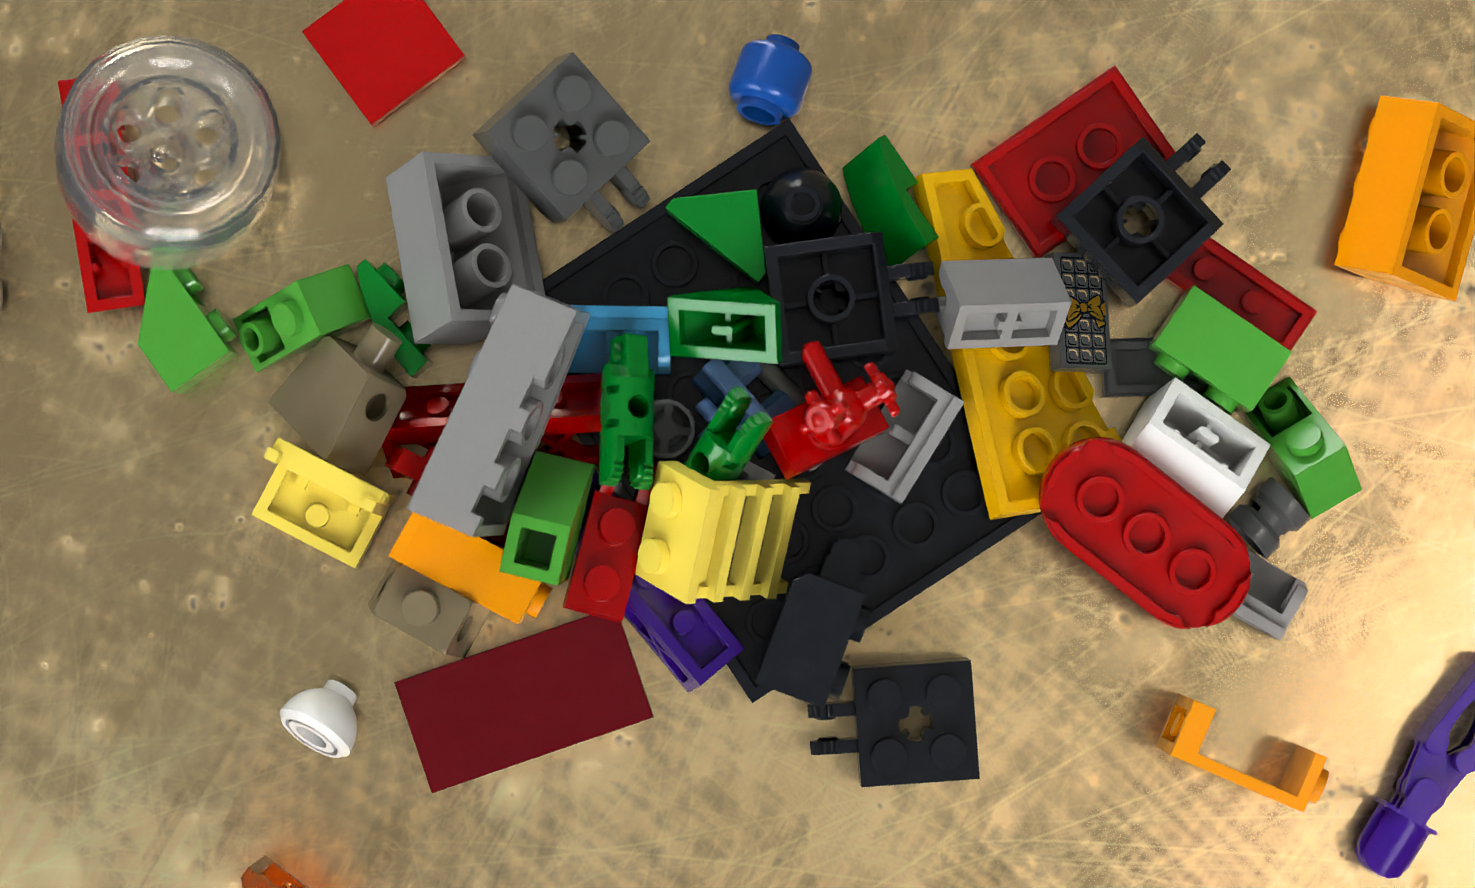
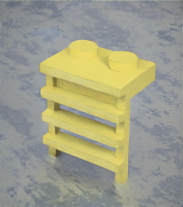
(321, 503)
(695, 530)

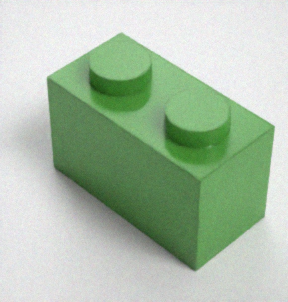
(1217, 351)

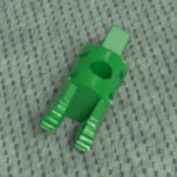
(627, 413)
(723, 448)

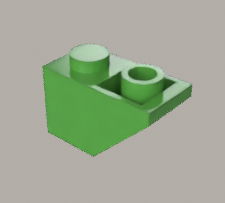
(301, 317)
(179, 331)
(1304, 448)
(547, 519)

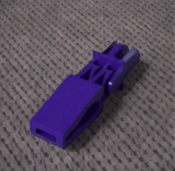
(1431, 774)

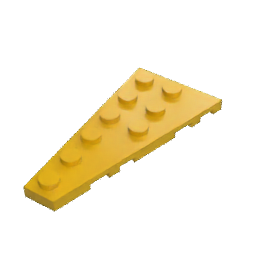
(1011, 398)

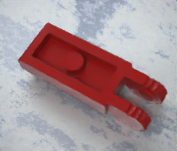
(608, 553)

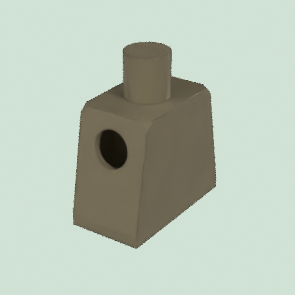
(344, 398)
(427, 610)

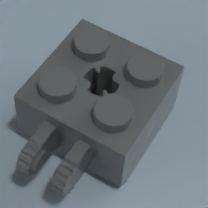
(598, 150)

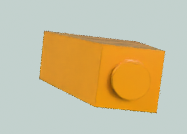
(468, 567)

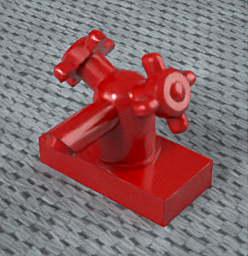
(830, 421)

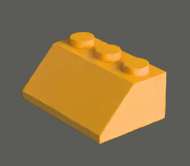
(1413, 199)

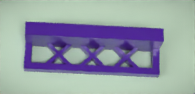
(682, 635)

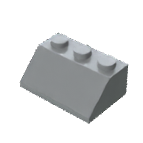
(459, 243)

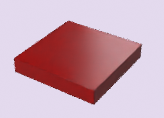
(383, 51)

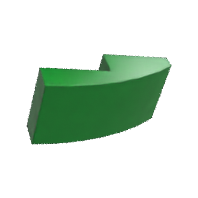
(880, 195)
(384, 301)

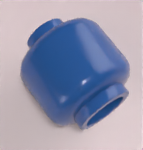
(770, 80)

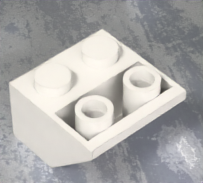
(1197, 445)

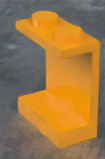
(1183, 736)

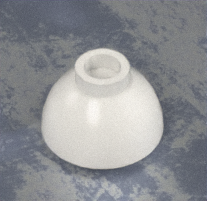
(323, 719)

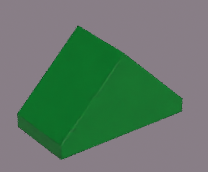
(727, 225)
(726, 325)

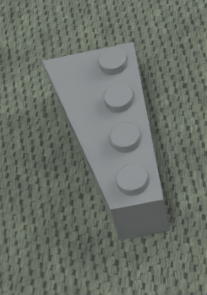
(500, 414)

